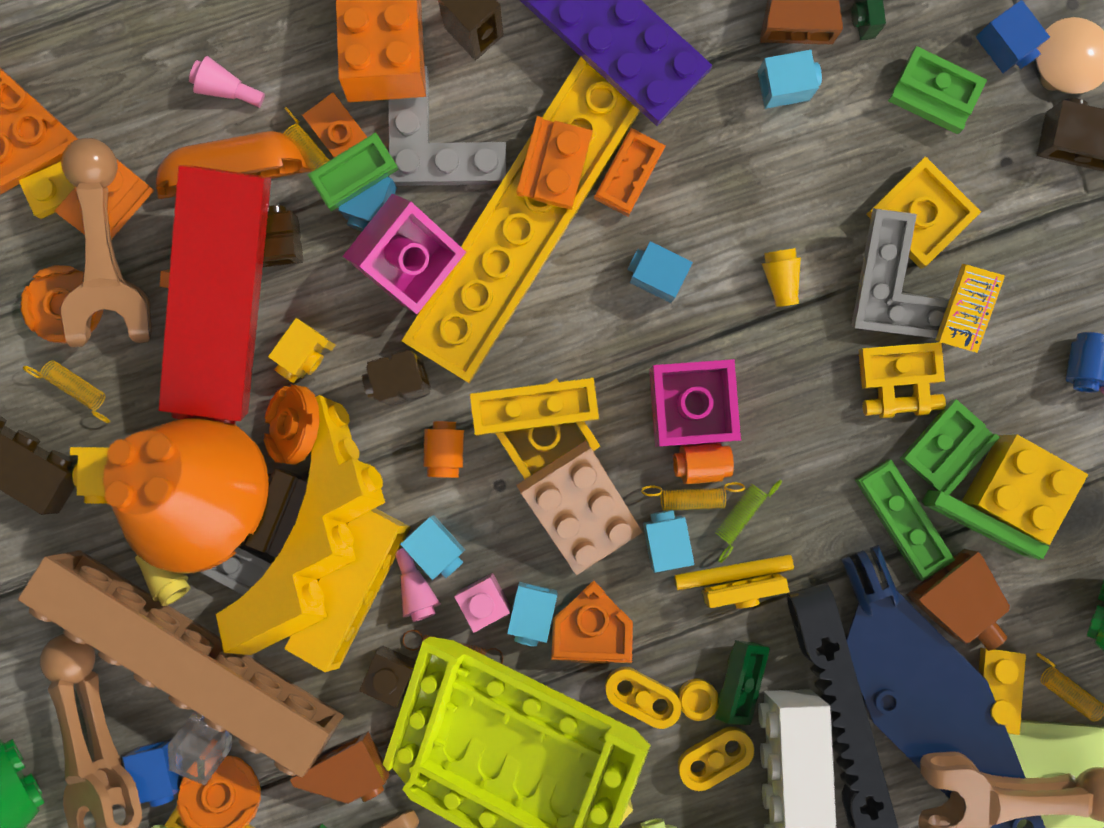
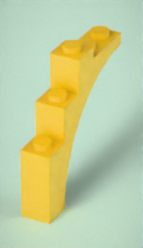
(319, 543)

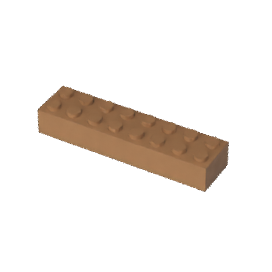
(182, 660)

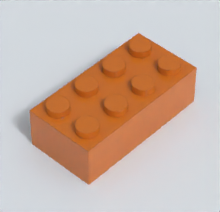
(380, 49)

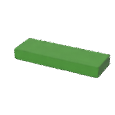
(905, 520)
(984, 525)

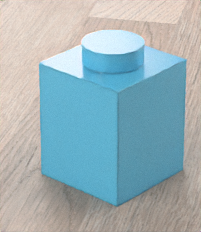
(789, 78)
(668, 541)
(434, 548)
(532, 614)

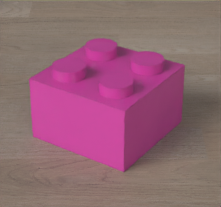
(404, 253)
(694, 403)

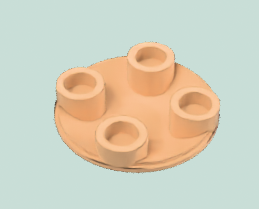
(1072, 56)

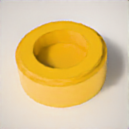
(698, 699)

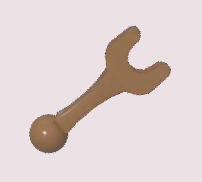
(92, 168)
(96, 781)
(989, 799)

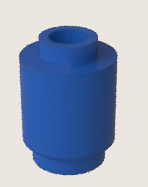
(1086, 362)

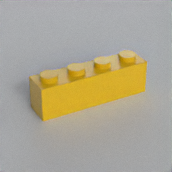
(350, 591)

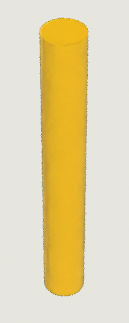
(734, 572)

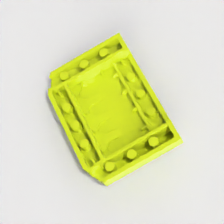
(508, 749)

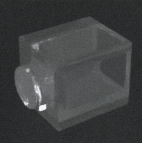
(198, 749)

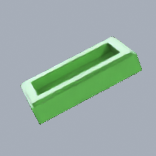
(353, 172)

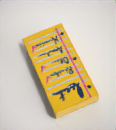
(969, 308)

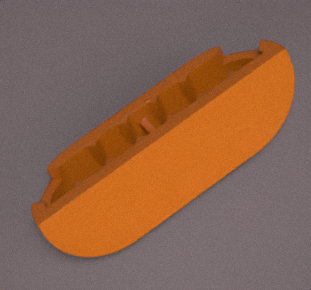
(256, 154)

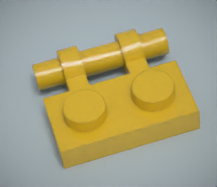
(898, 367)

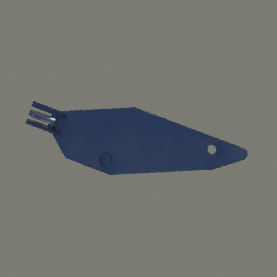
(920, 684)

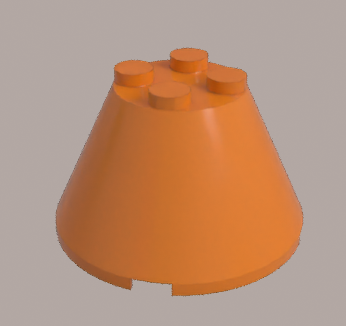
(186, 492)

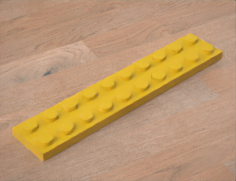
(516, 235)

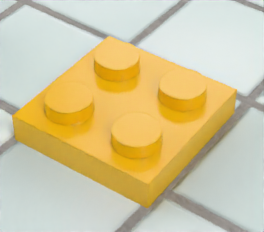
(939, 209)

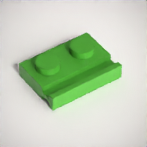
(937, 90)
(949, 447)

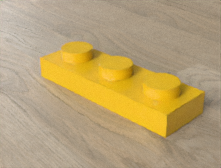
(534, 406)

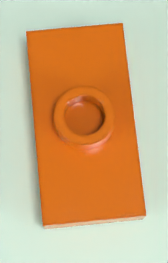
(334, 125)
(629, 172)

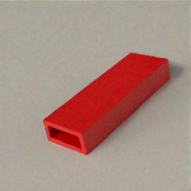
(213, 293)

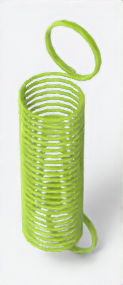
(772, 491)

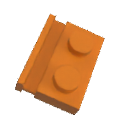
(554, 163)
(124, 199)

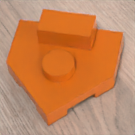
(592, 630)

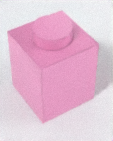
(483, 602)

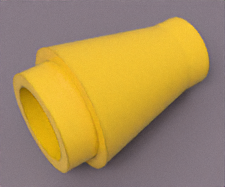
(783, 275)

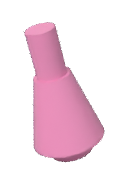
(214, 80)
(416, 594)

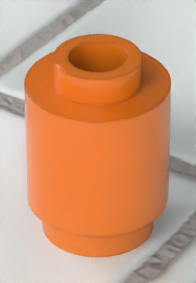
(443, 450)
(703, 463)

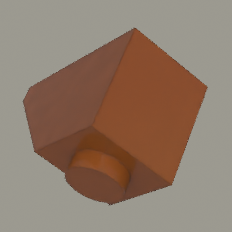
(347, 772)

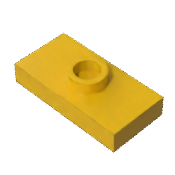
(745, 592)

